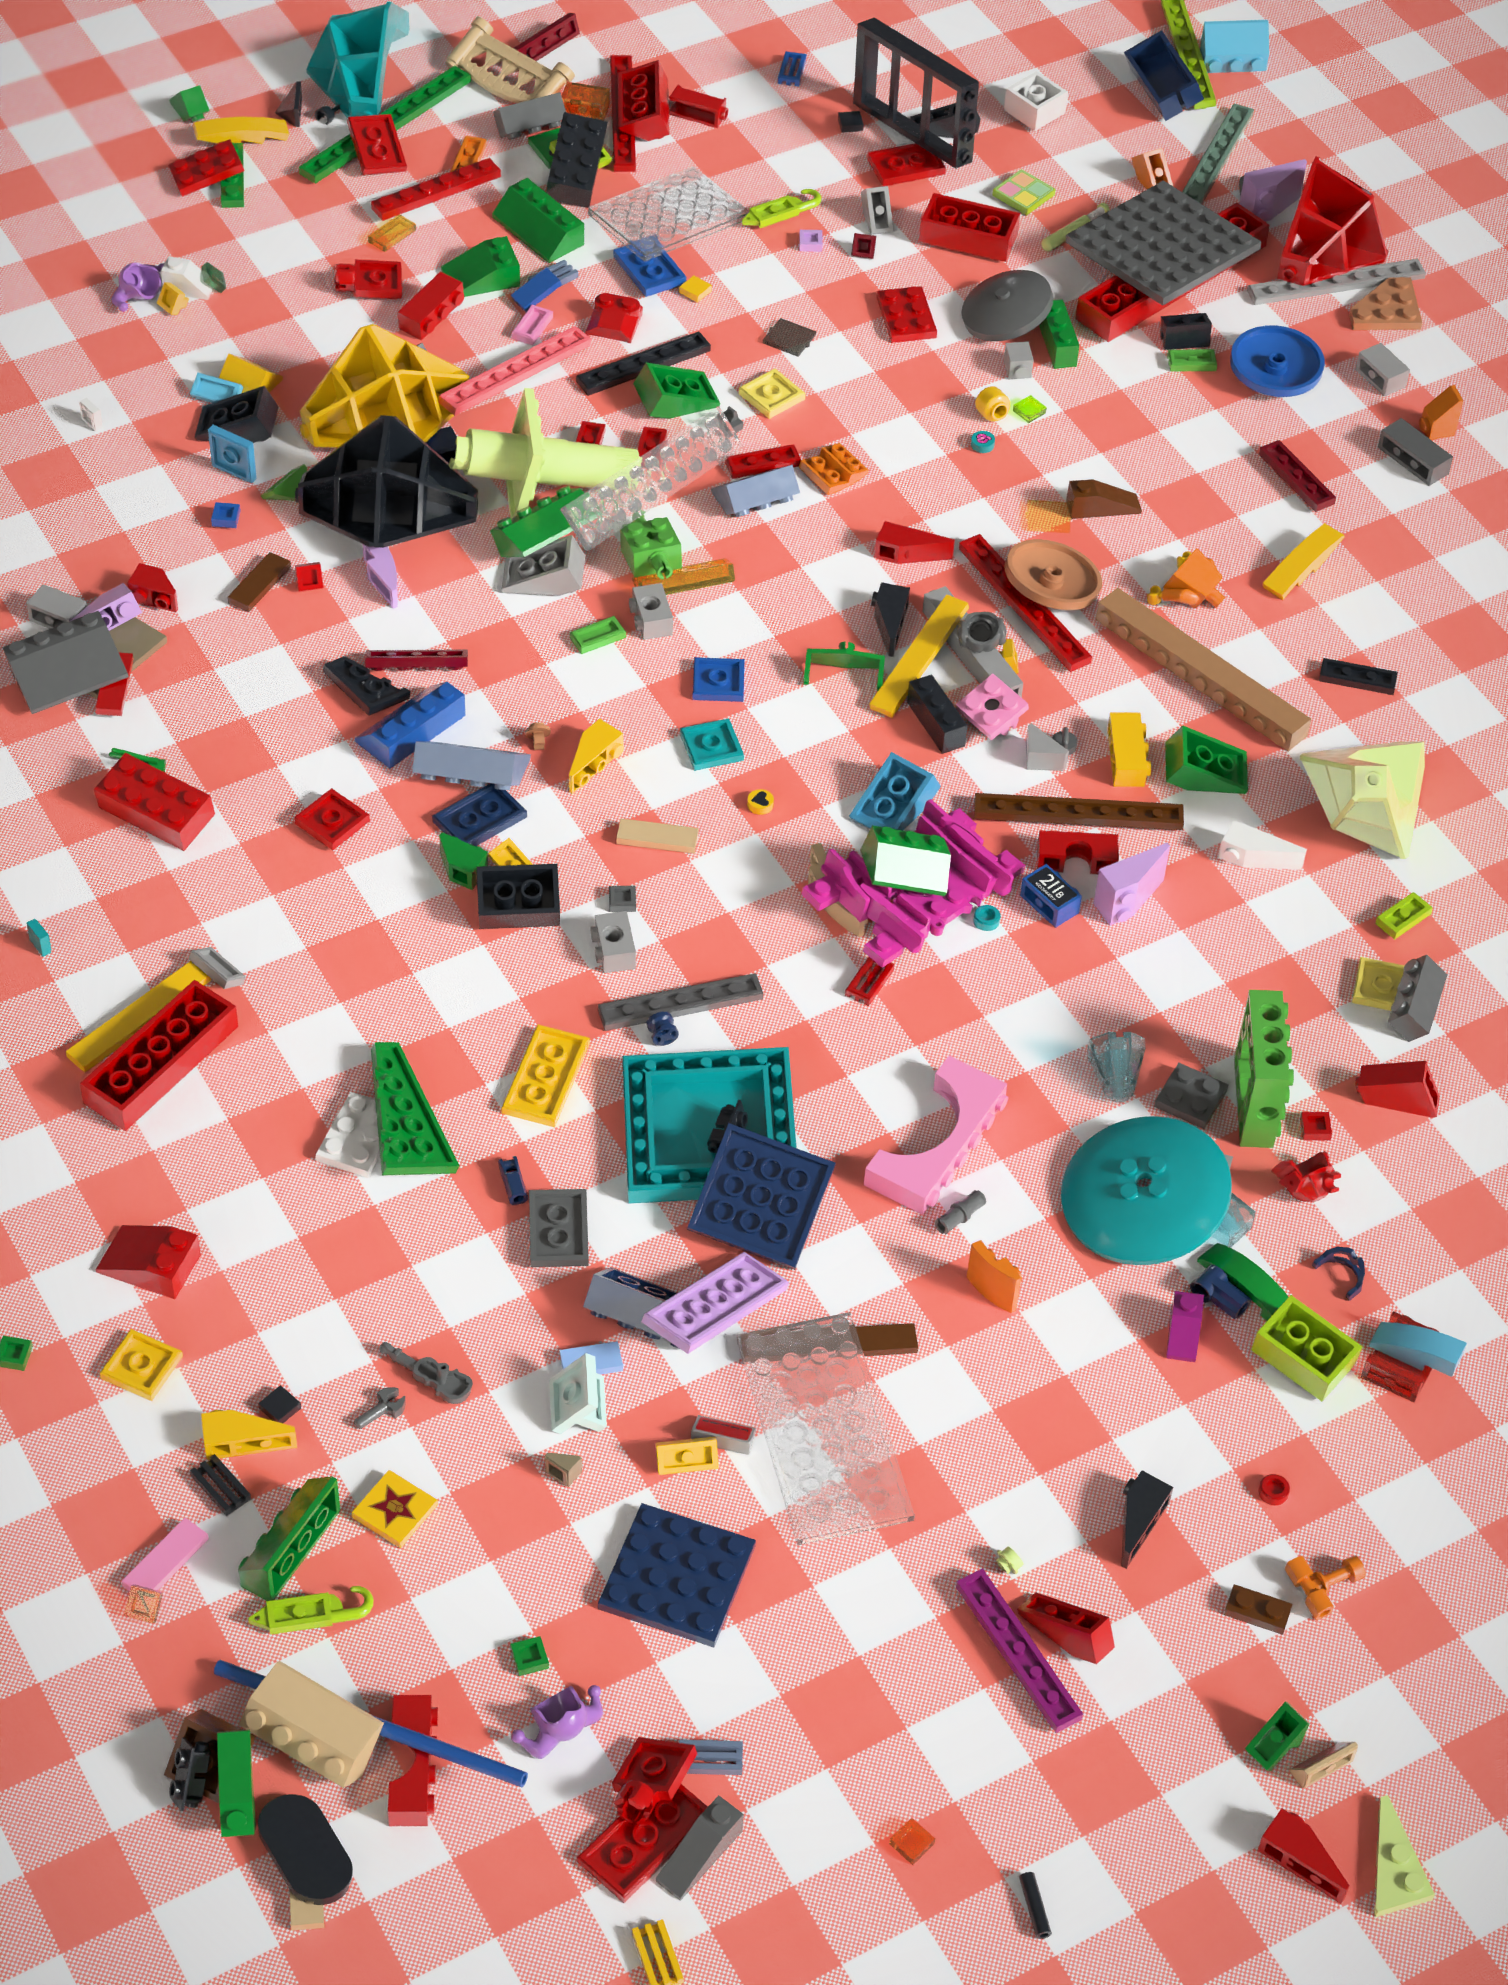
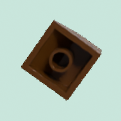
(203, 1727)

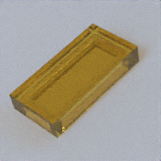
(392, 233)

